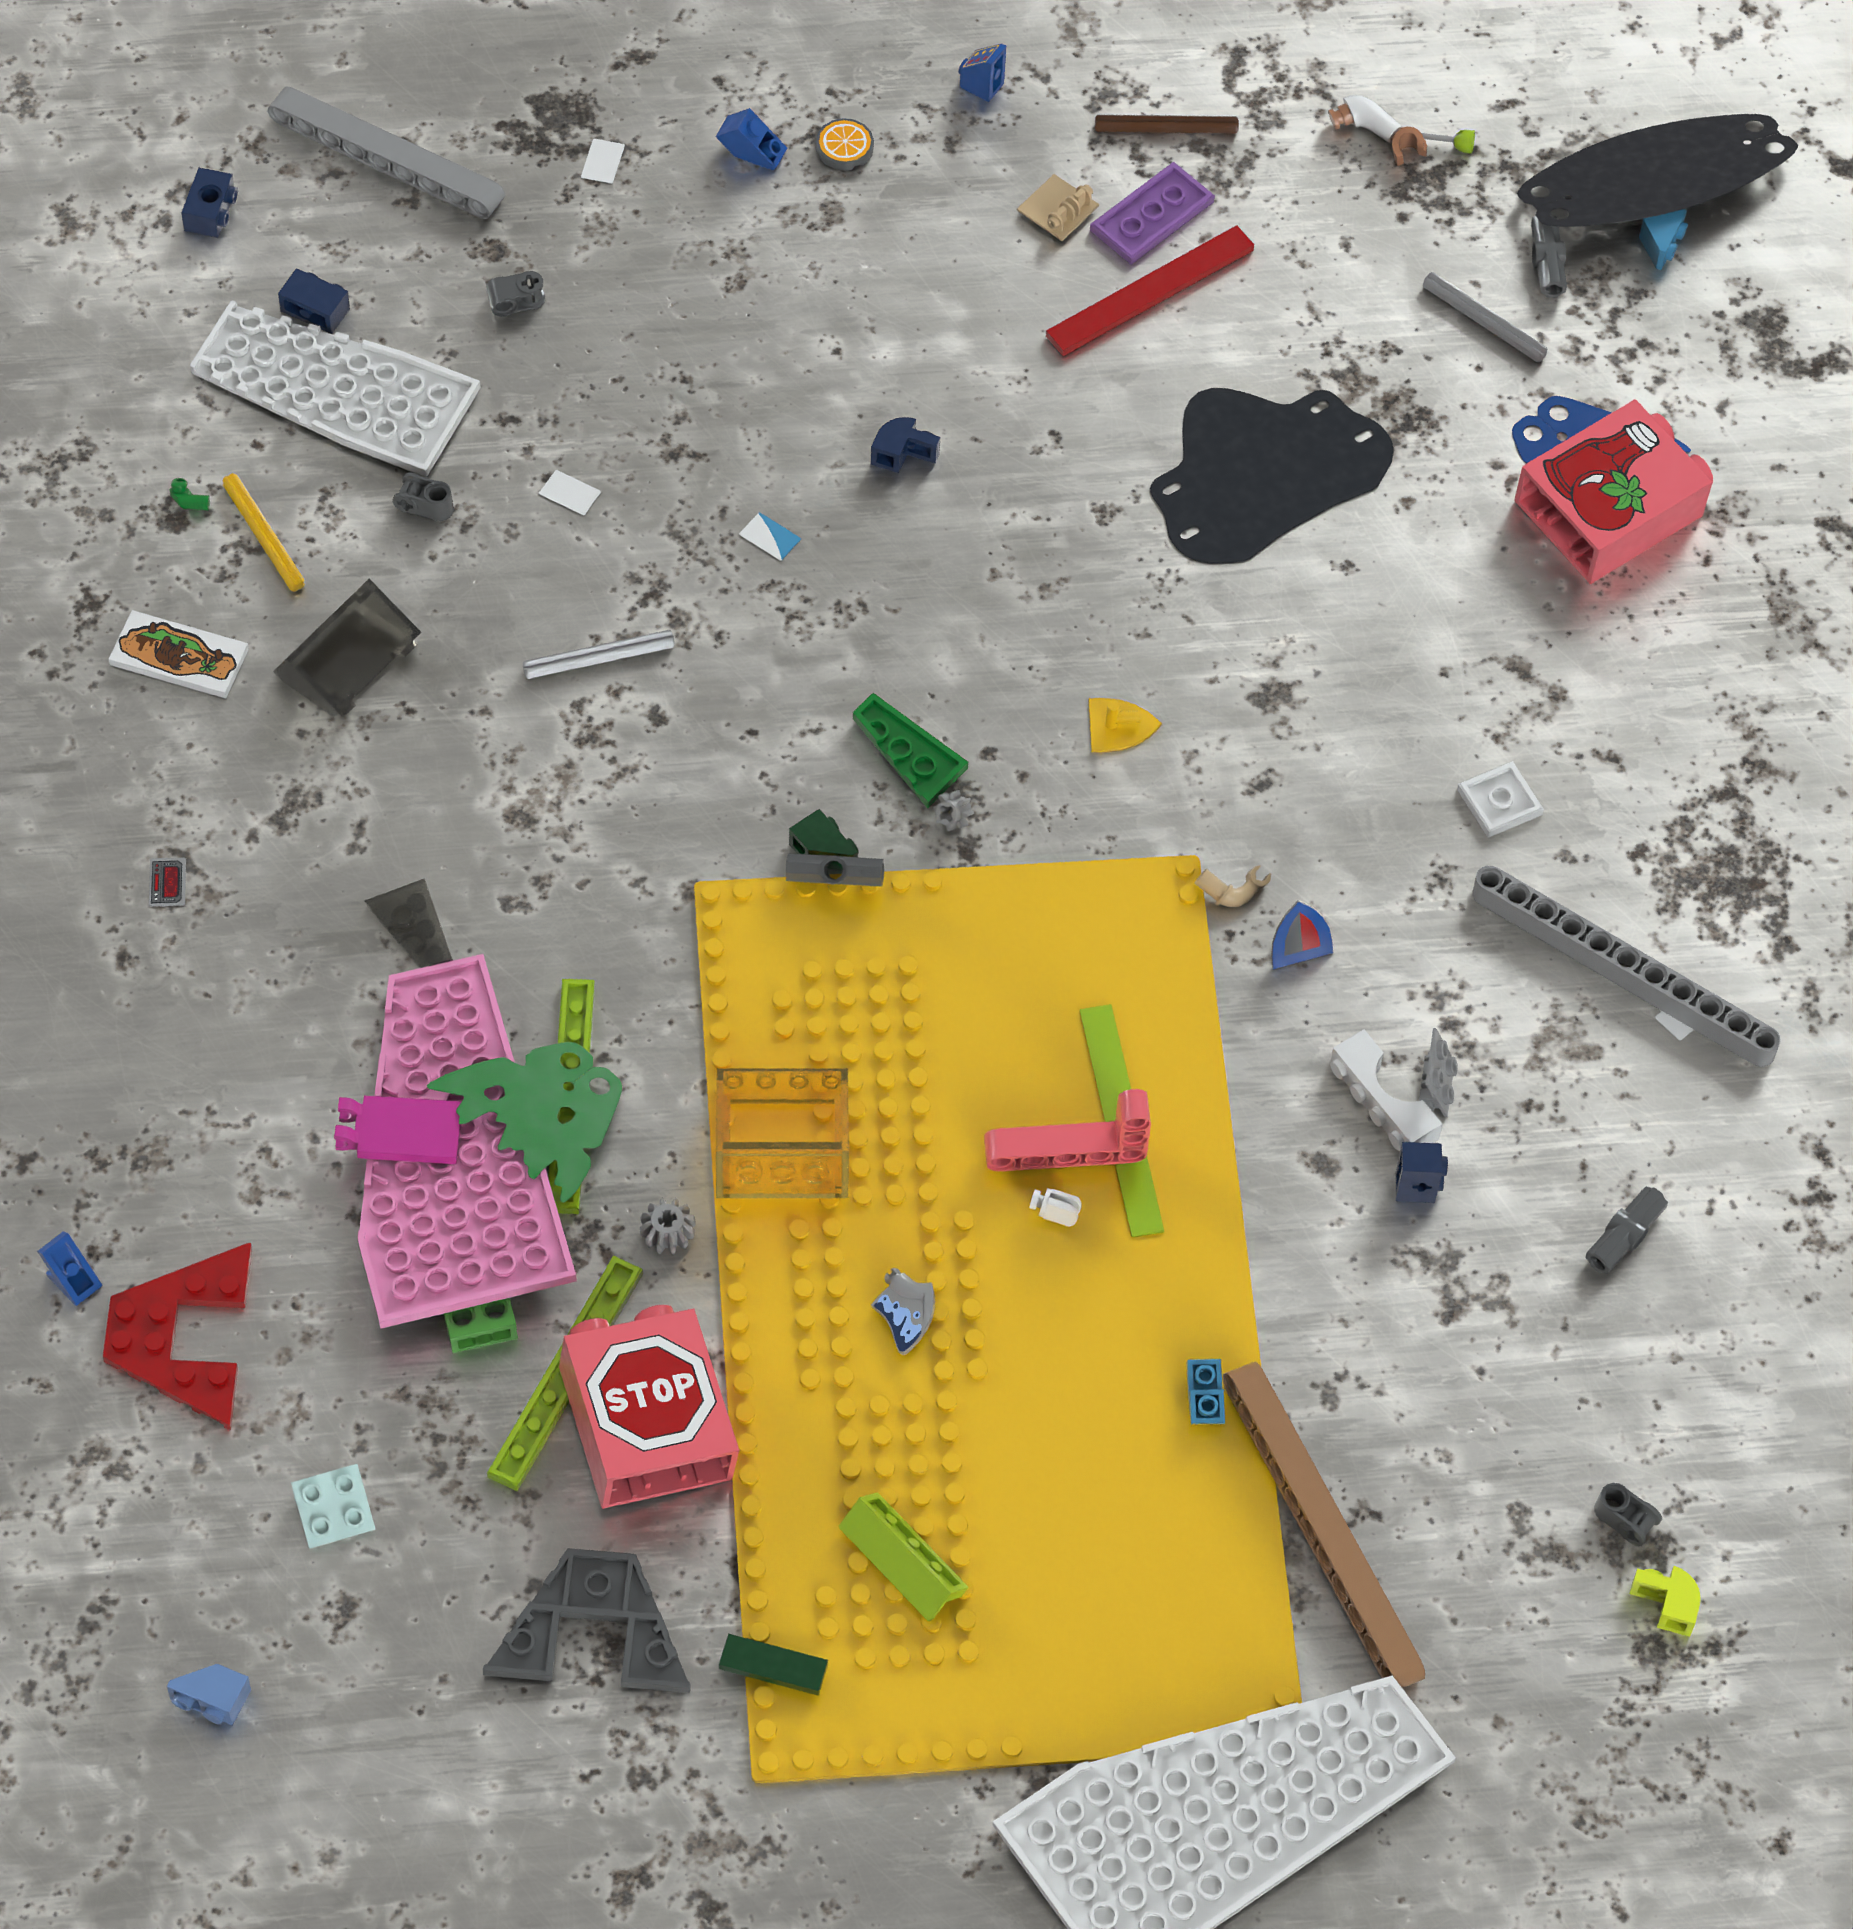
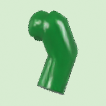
(185, 498)

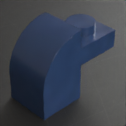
(899, 439)

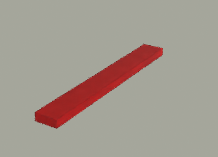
(1149, 290)

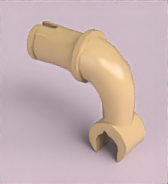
(1228, 895)

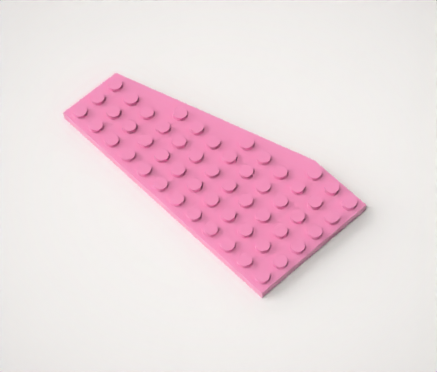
(467, 1229)

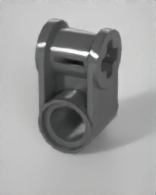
(513, 294)
(424, 497)
(1628, 1514)

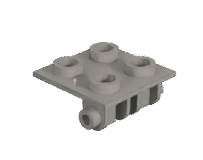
(1438, 1075)

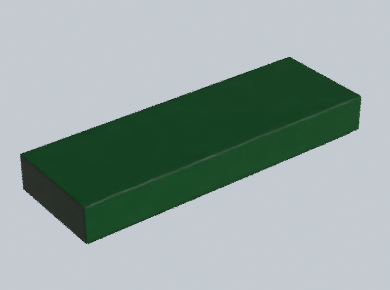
(773, 1664)

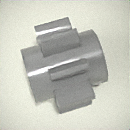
(945, 809)

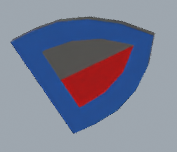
(1300, 936)

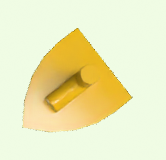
(1119, 724)

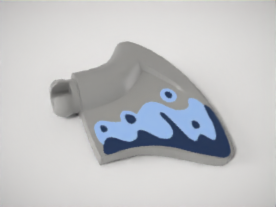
(906, 1308)

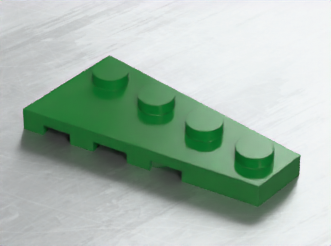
(914, 753)

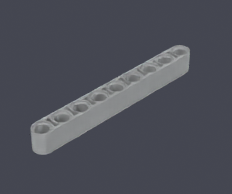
(386, 152)

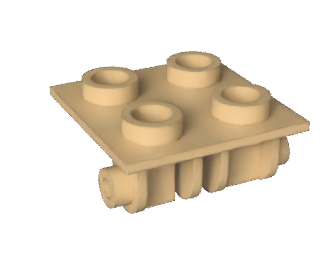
(1059, 206)

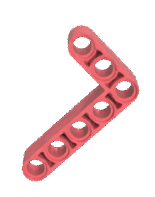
(1075, 1144)

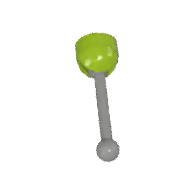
(1462, 140)

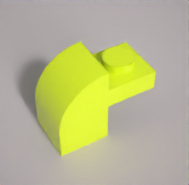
(1677, 1593)

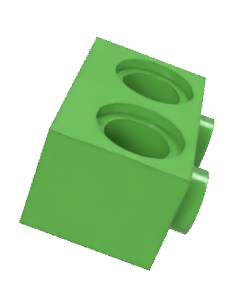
(481, 1329)

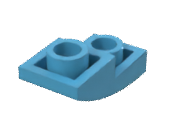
(1205, 1391)

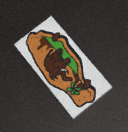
(178, 654)

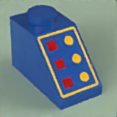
(984, 71)

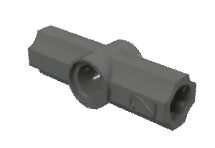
(1549, 258)
(855, 870)
(1626, 1230)

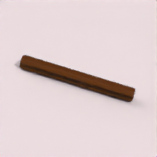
(1166, 124)

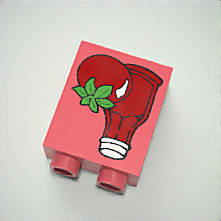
(1614, 490)

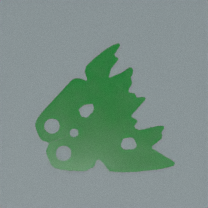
(532, 1106)

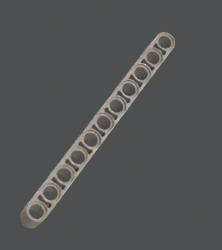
(1630, 978)

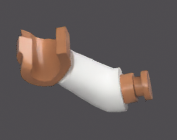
(1367, 114)

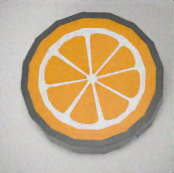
(844, 144)

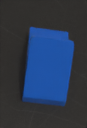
(69, 1268)

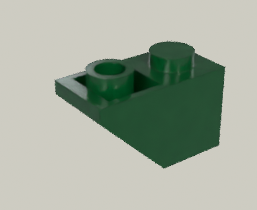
(821, 836)

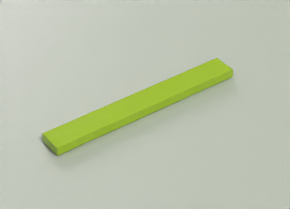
(574, 1027)
(1111, 1080)
(550, 1395)

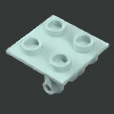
(333, 1505)

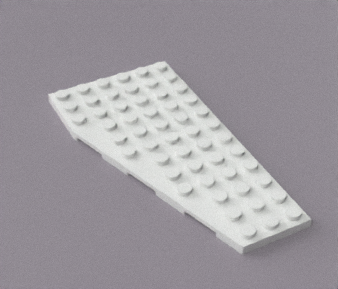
(1219, 1813)

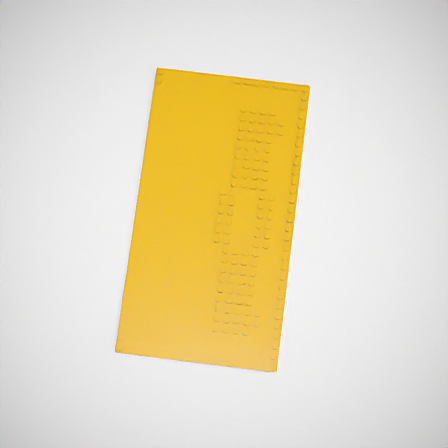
(1045, 1414)

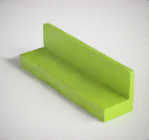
(901, 1555)

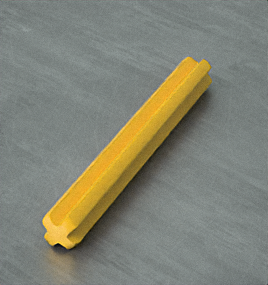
(263, 532)

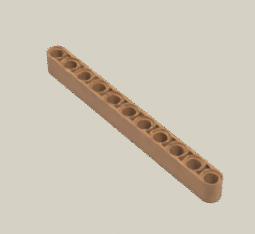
(1323, 1525)

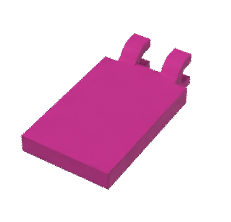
(400, 1129)

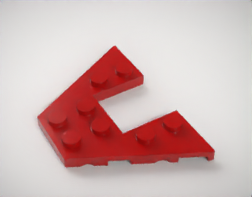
(144, 1328)

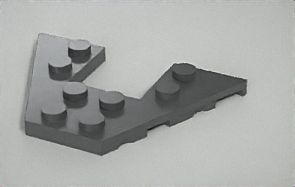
(593, 1588)

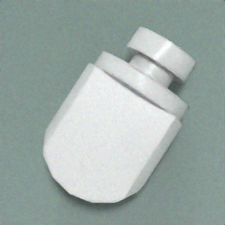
(1057, 1206)

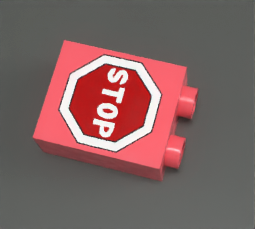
(647, 1406)

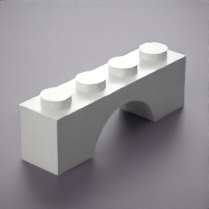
(1357, 1064)

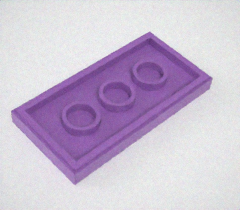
(1152, 213)

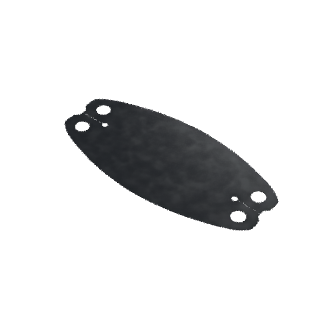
(1657, 170)

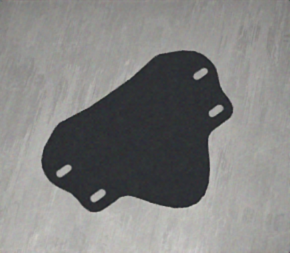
(1264, 469)

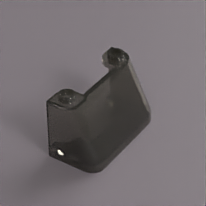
(349, 650)

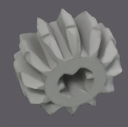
(656, 1233)

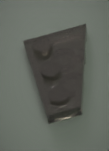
(413, 922)

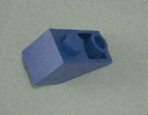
(751, 139)

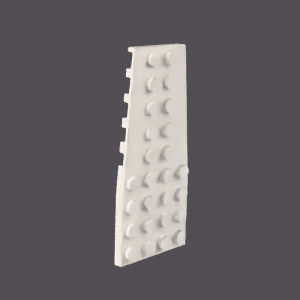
(338, 387)

